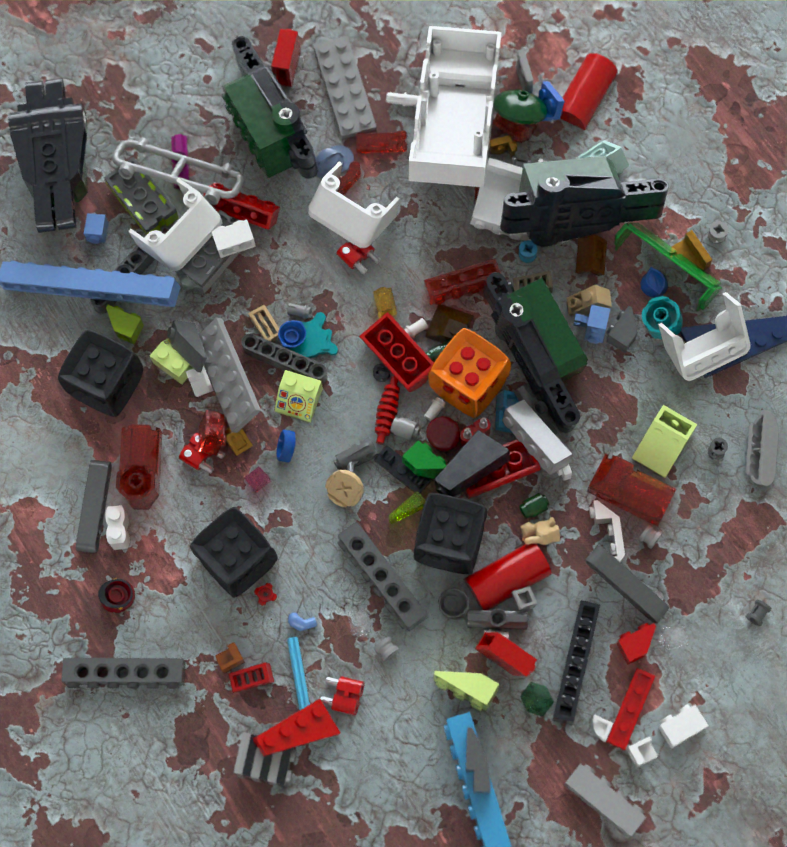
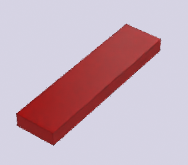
(630, 709)

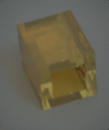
(384, 301)

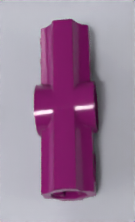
(180, 146)

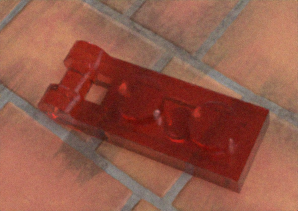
(381, 142)
(349, 178)

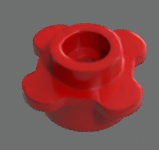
(267, 588)

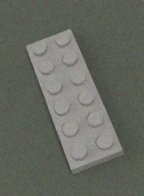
(344, 87)
(228, 376)

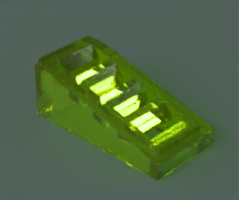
(410, 506)

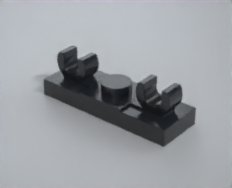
(393, 464)

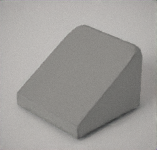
(524, 598)

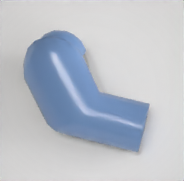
(301, 624)

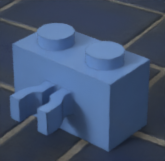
(594, 324)

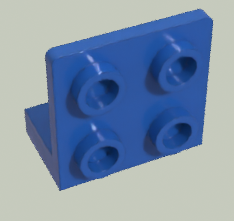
(552, 100)

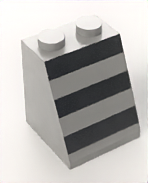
(269, 769)

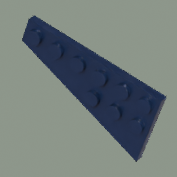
(762, 333)

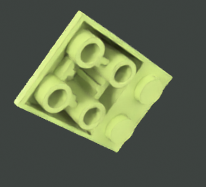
(664, 441)
(469, 686)

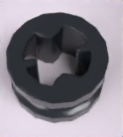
(380, 378)

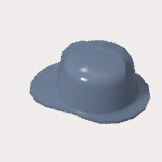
(330, 157)

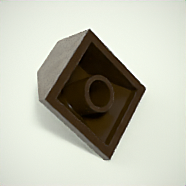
(447, 323)

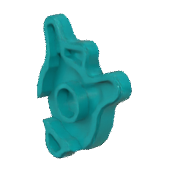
(317, 340)

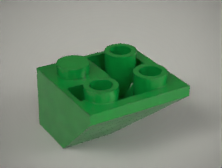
(423, 461)

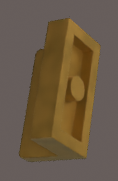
(693, 250)

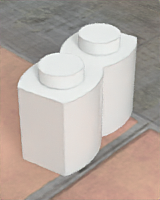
(117, 530)

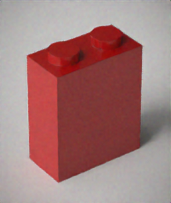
(286, 57)
(506, 654)

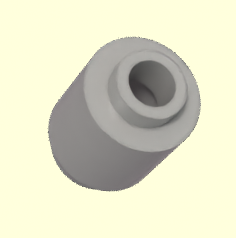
(405, 428)

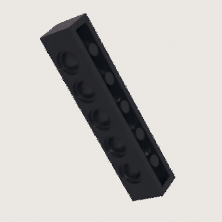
(576, 663)

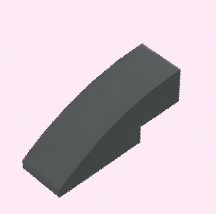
(477, 763)

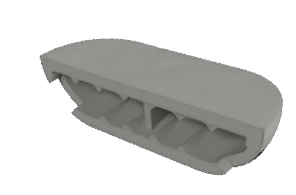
(762, 449)

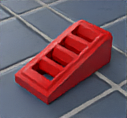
(267, 671)

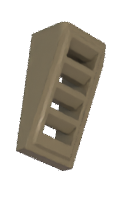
(533, 277)

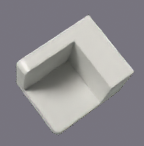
(199, 382)
(642, 752)

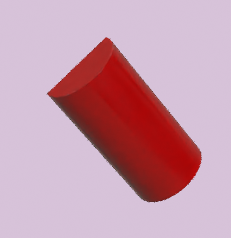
(587, 89)
(398, 352)
(519, 466)
(507, 574)

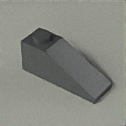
(187, 342)

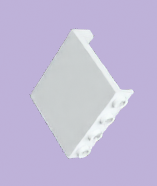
(499, 181)

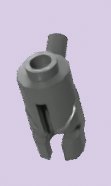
(355, 455)

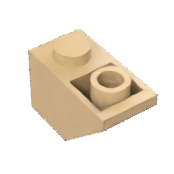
(582, 301)

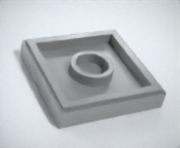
(524, 72)

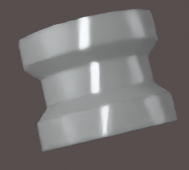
(715, 236)
(650, 536)
(386, 649)

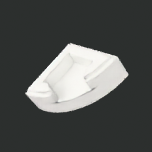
(601, 727)

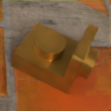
(503, 144)
(238, 441)

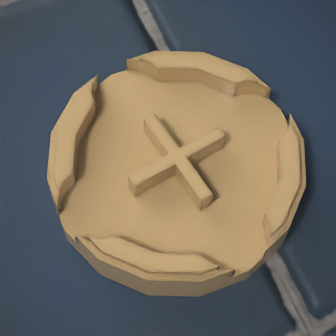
(344, 488)

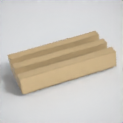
(273, 337)

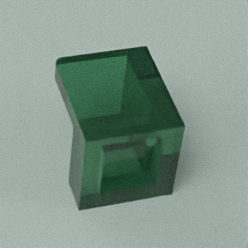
(536, 699)

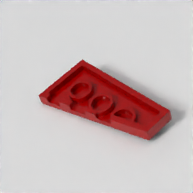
(303, 727)

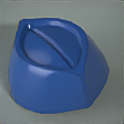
(654, 283)
(292, 334)
(286, 446)

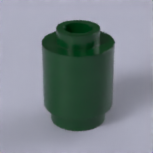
(534, 506)

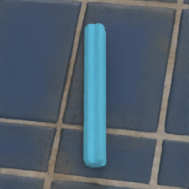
(298, 672)

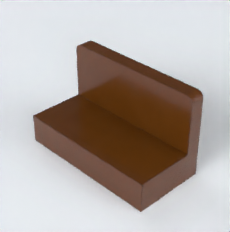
(591, 255)

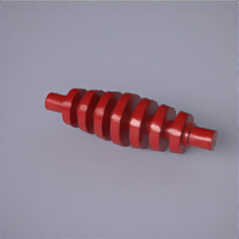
(387, 410)

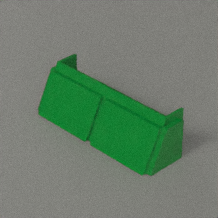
(670, 253)

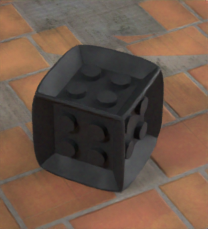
(100, 373)
(449, 533)
(234, 551)

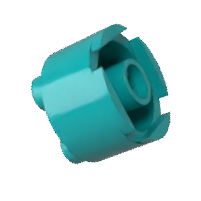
(658, 308)

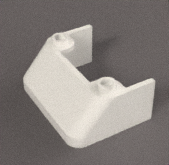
(346, 217)
(186, 234)
(713, 348)

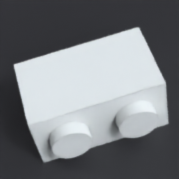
(233, 238)
(682, 726)

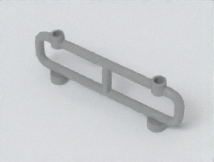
(212, 194)

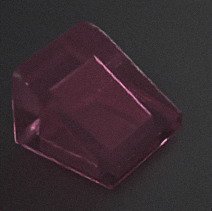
(257, 479)

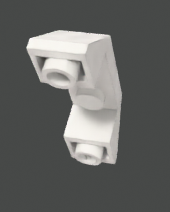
(604, 515)

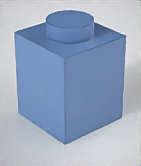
(96, 228)

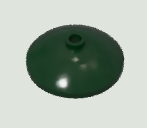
(520, 106)

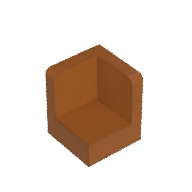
(229, 658)

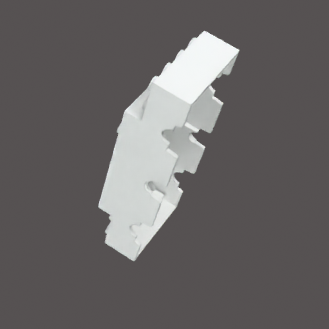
(450, 120)

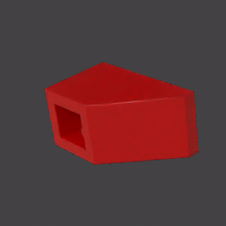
(637, 644)

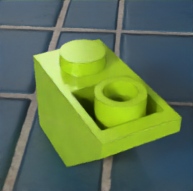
(125, 325)

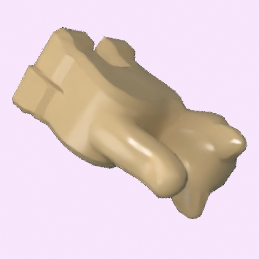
(541, 532)

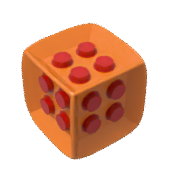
(469, 372)

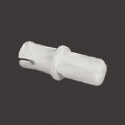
(404, 99)

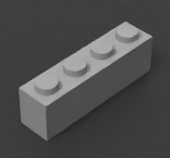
(536, 437)
(605, 800)

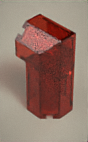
(139, 465)
(631, 490)

